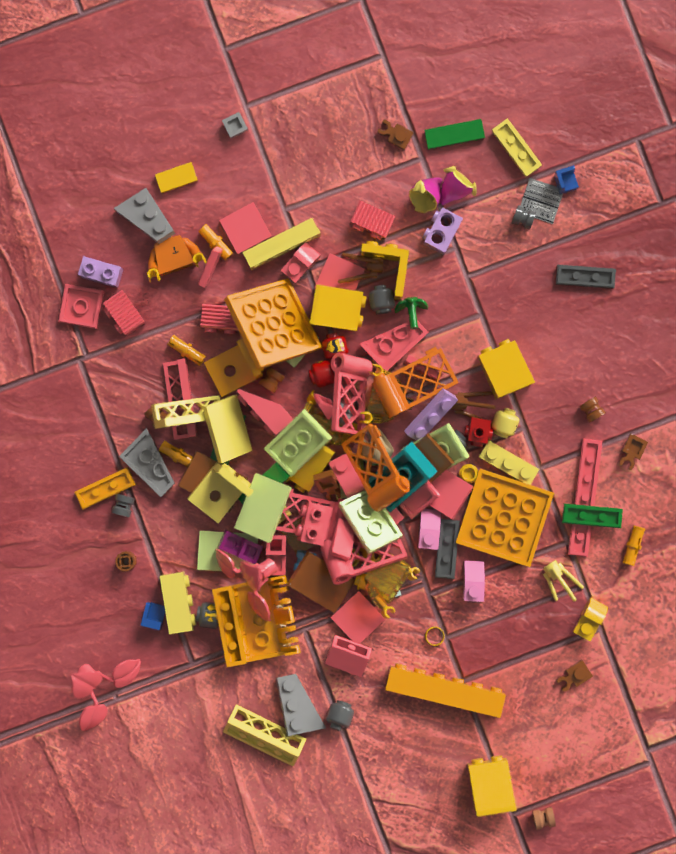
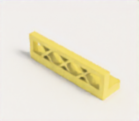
(281, 244)
(184, 419)
(262, 738)

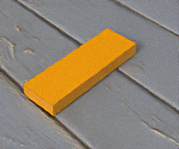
(105, 488)

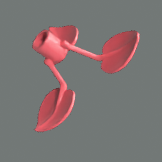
(253, 575)
(87, 679)

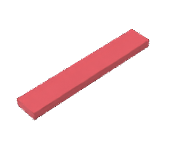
(585, 494)

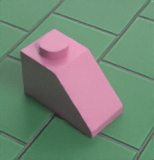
(429, 529)
(473, 581)

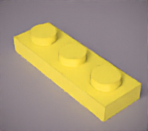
(516, 147)
(508, 463)

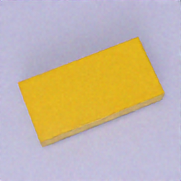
(176, 177)

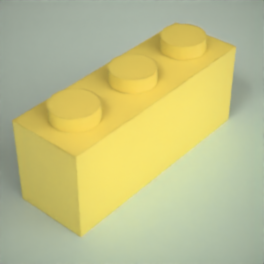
(177, 602)

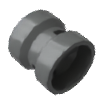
(523, 217)
(124, 501)

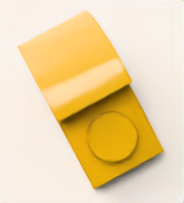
(591, 618)

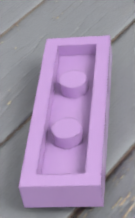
(431, 414)

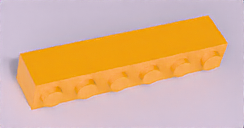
(445, 691)

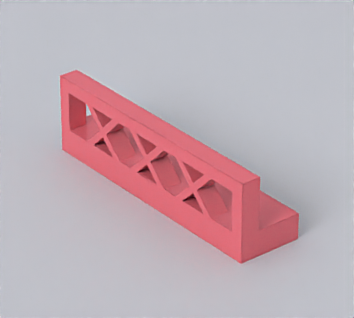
(186, 393)

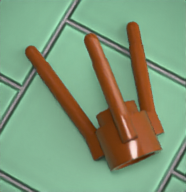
(373, 264)
(462, 403)

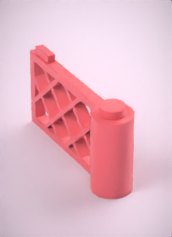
(352, 370)
(336, 513)
(342, 570)

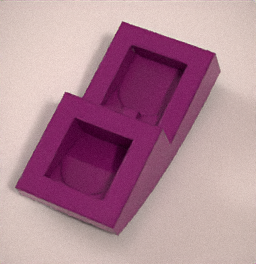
(240, 547)

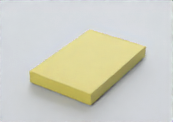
(227, 428)

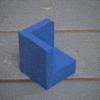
(566, 180)
(153, 616)

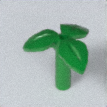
(411, 303)

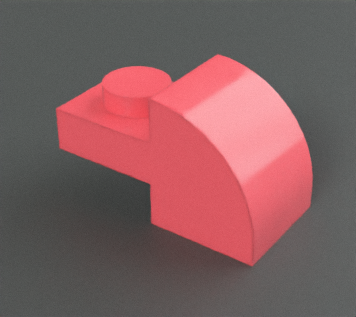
(301, 261)
(346, 476)
(277, 552)

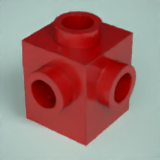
(486, 433)

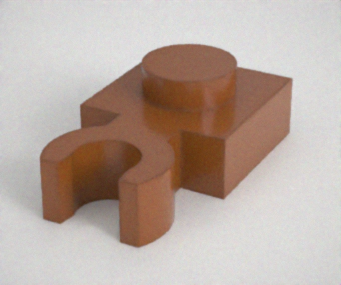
(399, 135)
(633, 448)
(327, 483)
(577, 674)

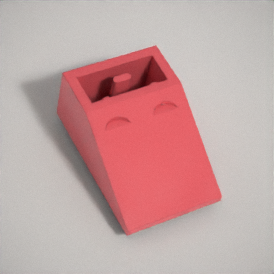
(273, 414)

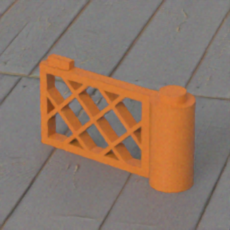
(391, 394)
(390, 487)

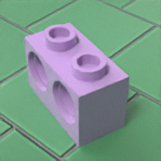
(447, 233)
(100, 272)

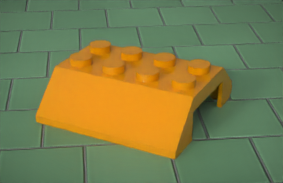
(247, 635)

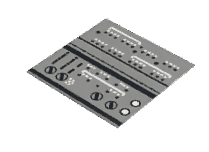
(542, 199)

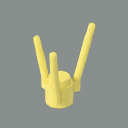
(553, 571)

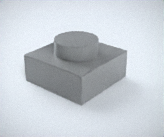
(235, 125)

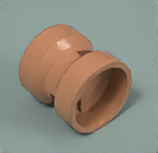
(539, 820)

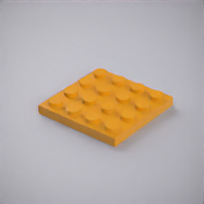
(272, 323)
(504, 517)

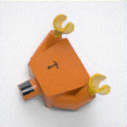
(172, 256)

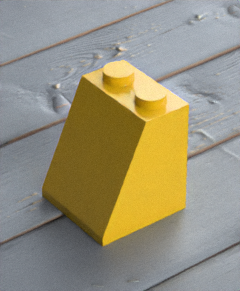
(337, 307)
(505, 368)
(315, 465)
(491, 786)

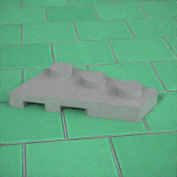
(146, 215)
(147, 462)
(297, 707)

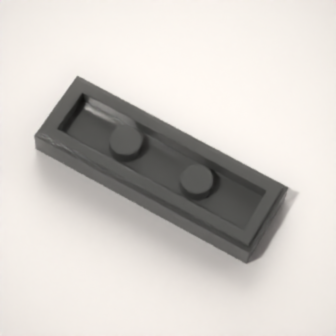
(585, 276)
(447, 549)

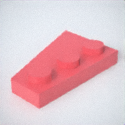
(394, 344)

